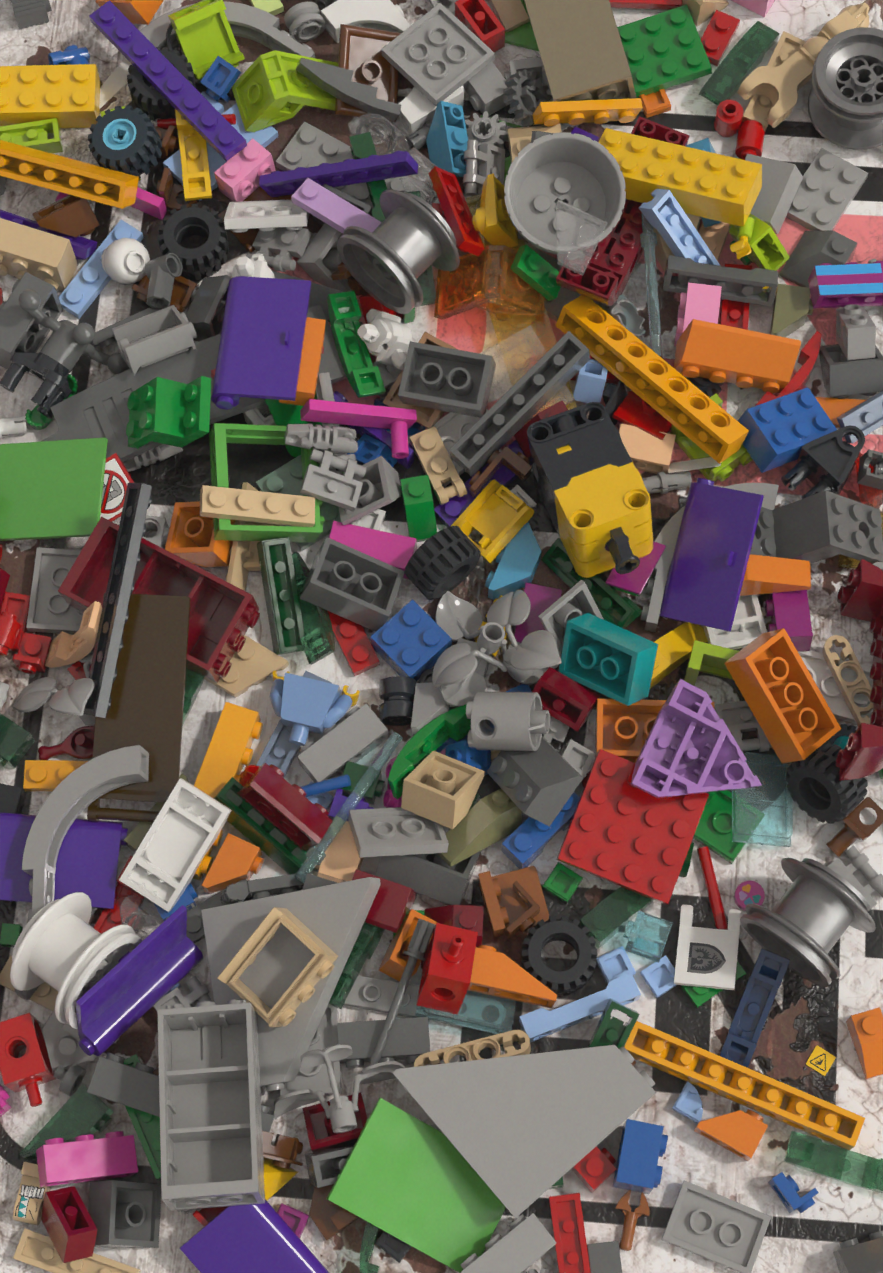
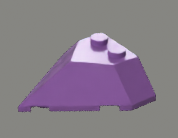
(690, 750)

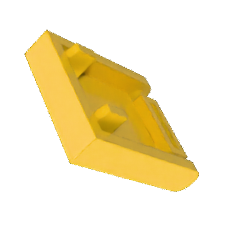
(496, 516)

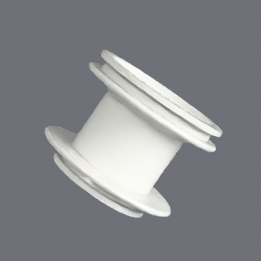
(67, 952)

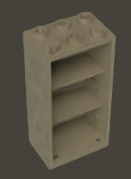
(581, 49)

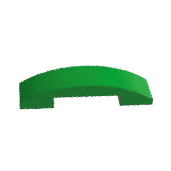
(351, 349)
(429, 738)

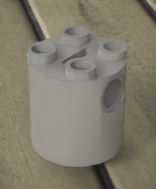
(507, 721)

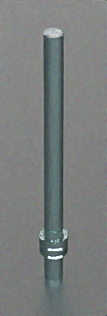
(649, 241)
(317, 853)

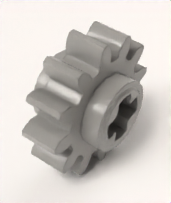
(494, 131)

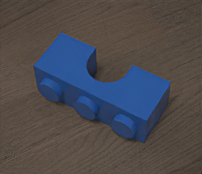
(532, 835)

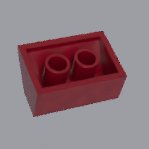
(286, 806)

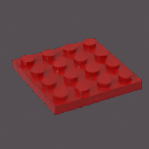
(629, 833)

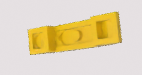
(193, 161)

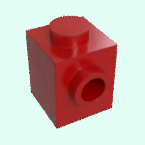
(595, 1168)

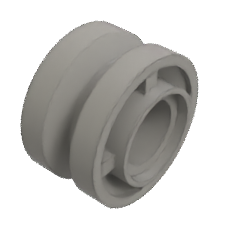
(304, 21)

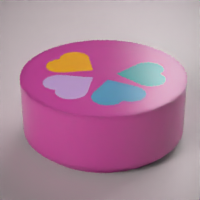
(748, 893)

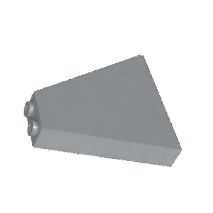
(333, 915)
(529, 1114)

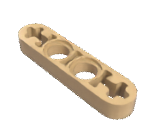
(848, 689)
(471, 1049)

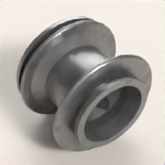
(853, 67)
(399, 250)
(809, 919)

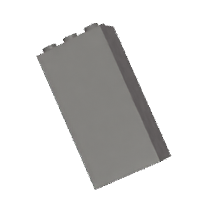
(210, 1106)

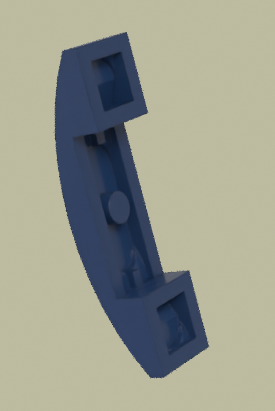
(754, 1007)

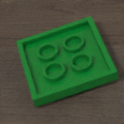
(664, 51)

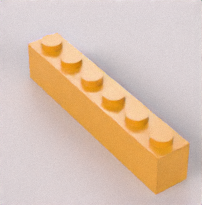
(67, 175)
(226, 758)

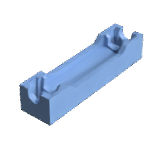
(676, 228)
(545, 1022)

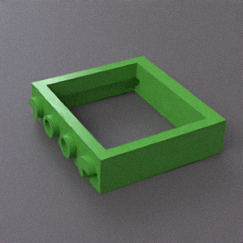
(255, 434)

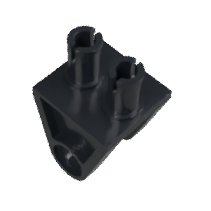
(826, 462)

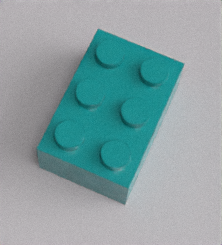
(608, 658)

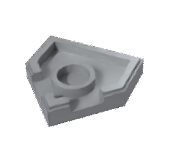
(63, 1044)

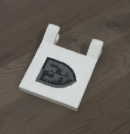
(705, 954)

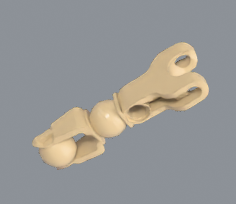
(783, 82)

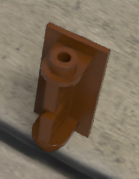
(283, 1151)

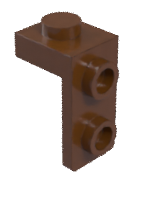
(516, 463)

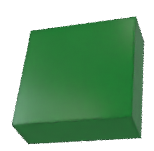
(562, 882)

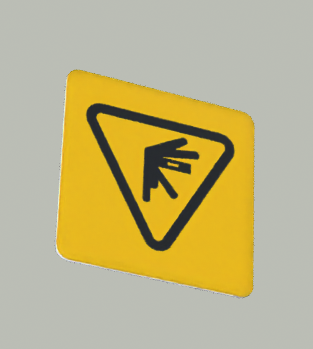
(820, 1060)

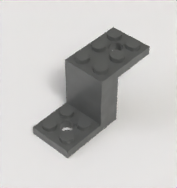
(820, 529)

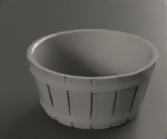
(562, 169)

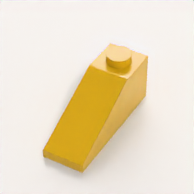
(675, 649)

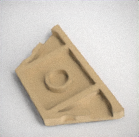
(250, 668)

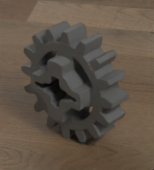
(526, 98)

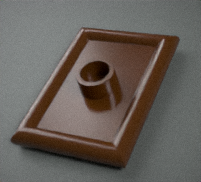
(362, 53)

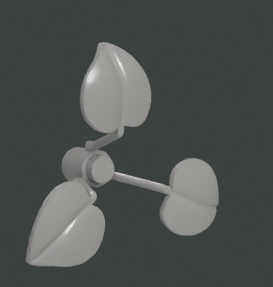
(462, 620)
(535, 652)
(65, 701)
(341, 1109)

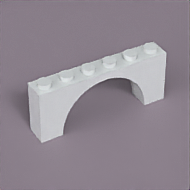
(385, 16)

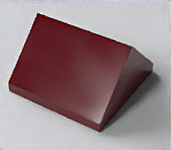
(390, 903)
(320, 1128)

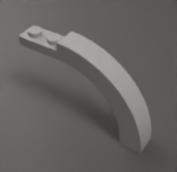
(244, 22)
(669, 536)
(65, 804)

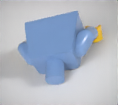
(308, 704)

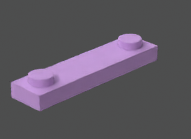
(331, 208)

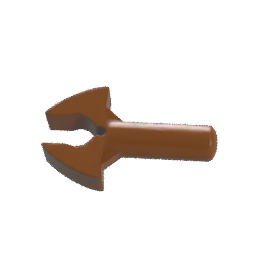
(631, 1218)

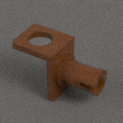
(854, 828)

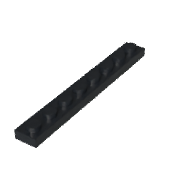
(118, 591)

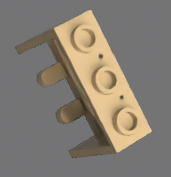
(302, 987)

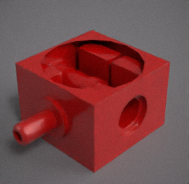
(447, 968)
(34, 1066)

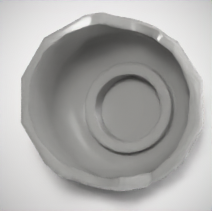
(628, 316)

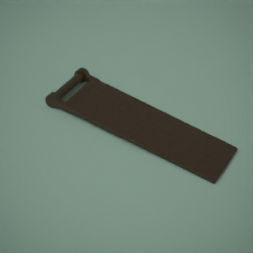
(147, 701)

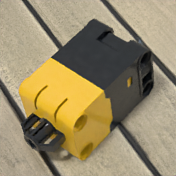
(591, 490)

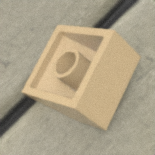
(441, 789)

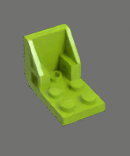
(276, 91)

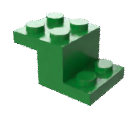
(169, 412)

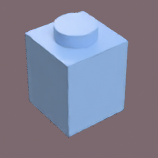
(590, 382)

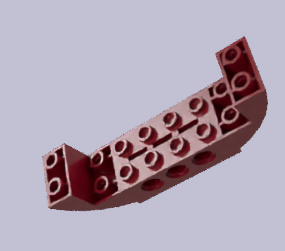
(621, 249)
(863, 601)

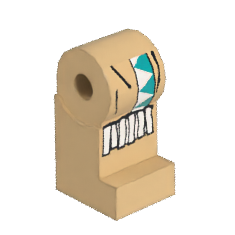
(30, 1196)

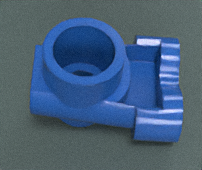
(70, 56)

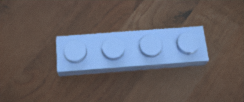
(92, 277)

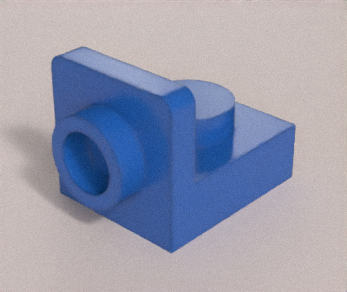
(220, 79)
(371, 449)
(470, 755)
(787, 1190)

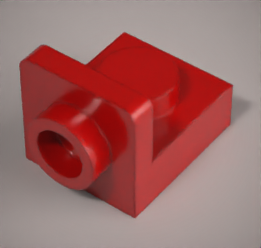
(32, 653)

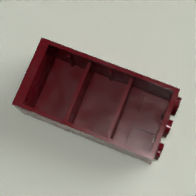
(217, 608)

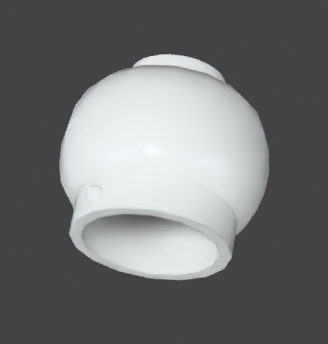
(125, 260)

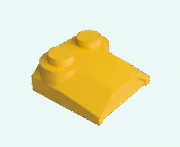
(492, 216)

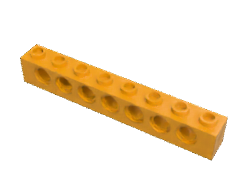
(653, 379)
(744, 1086)

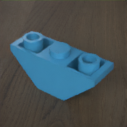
(448, 138)
(516, 564)

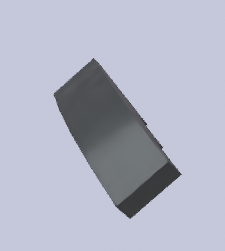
(339, 84)

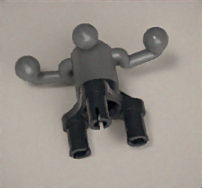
(56, 357)

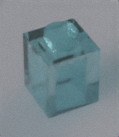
(647, 936)

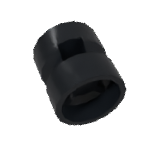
(397, 697)

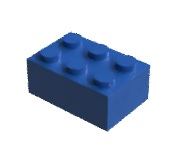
(783, 427)

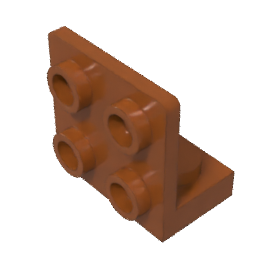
(503, 904)

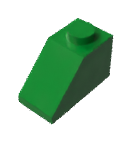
(418, 507)

